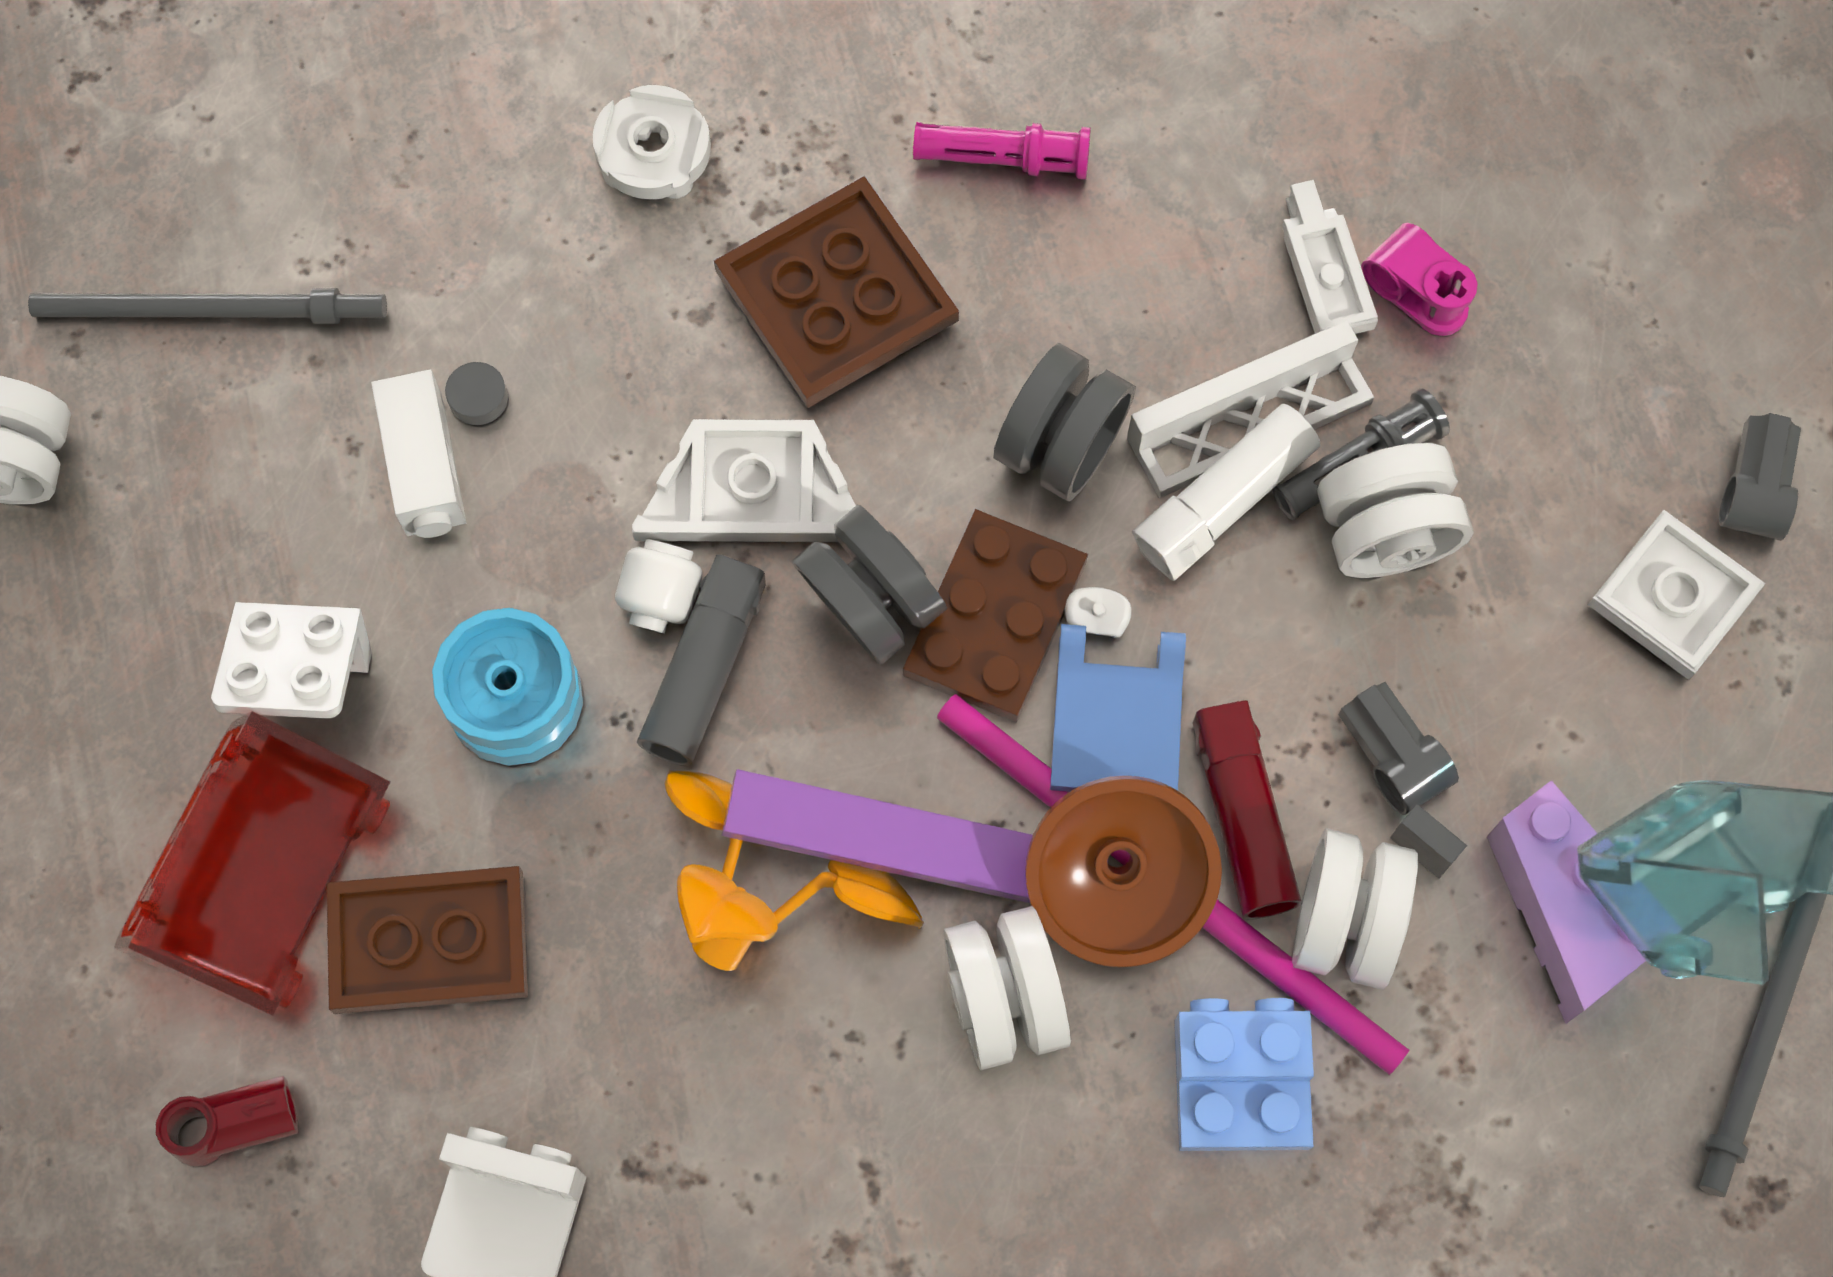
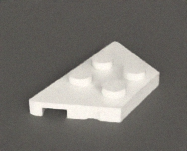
(747, 485)

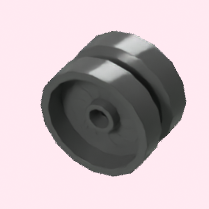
(1063, 421)
(875, 579)

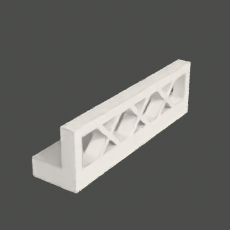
(1240, 390)

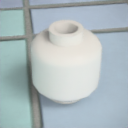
(658, 585)

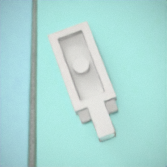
(1326, 263)

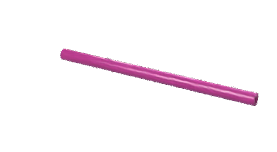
(1221, 924)

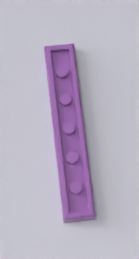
(877, 835)

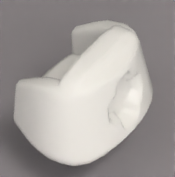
(1099, 610)

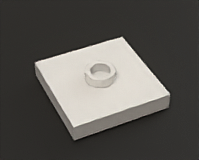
(1676, 594)

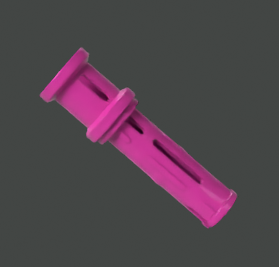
(1031, 149)

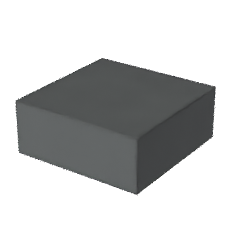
(1430, 839)

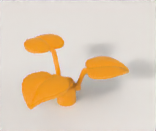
(727, 918)

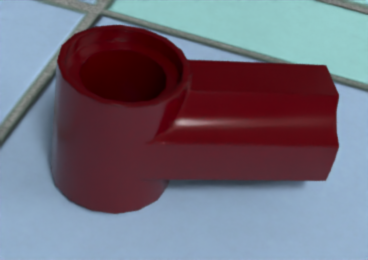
(233, 1118)

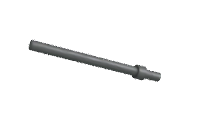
(321, 305)

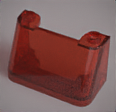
(252, 863)

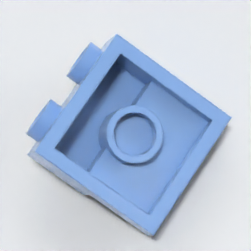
(1244, 1076)

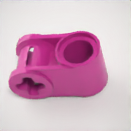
(1420, 276)

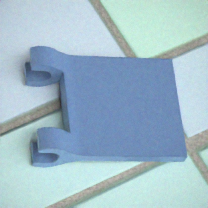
(1116, 715)

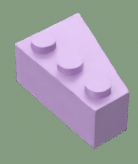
(1570, 927)

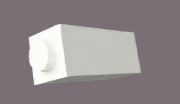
(418, 454)

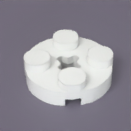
(657, 173)

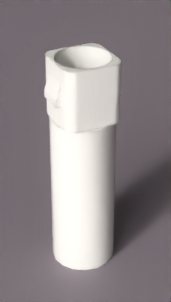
(1193, 520)

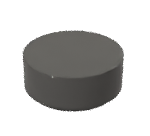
(476, 393)

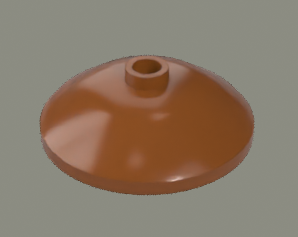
(1131, 910)

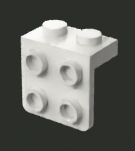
(290, 660)
(502, 1209)

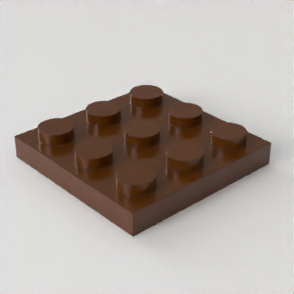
(836, 291)

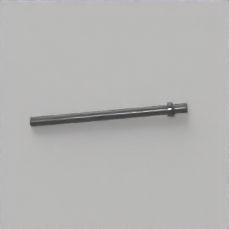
(1727, 1145)

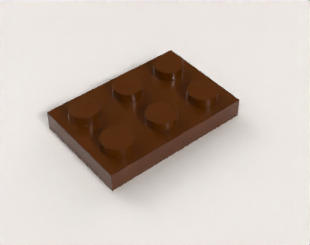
(1000, 615)
(426, 940)

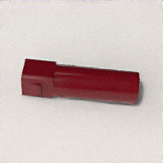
(1246, 810)

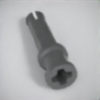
(1380, 433)

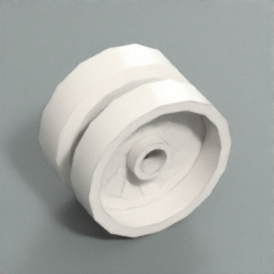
(30, 430)
(1394, 510)
(1365, 910)
(998, 989)

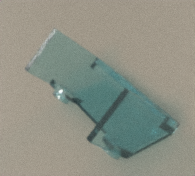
(1704, 867)

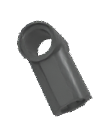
(1760, 490)
(1405, 762)

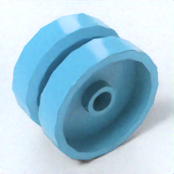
(508, 686)

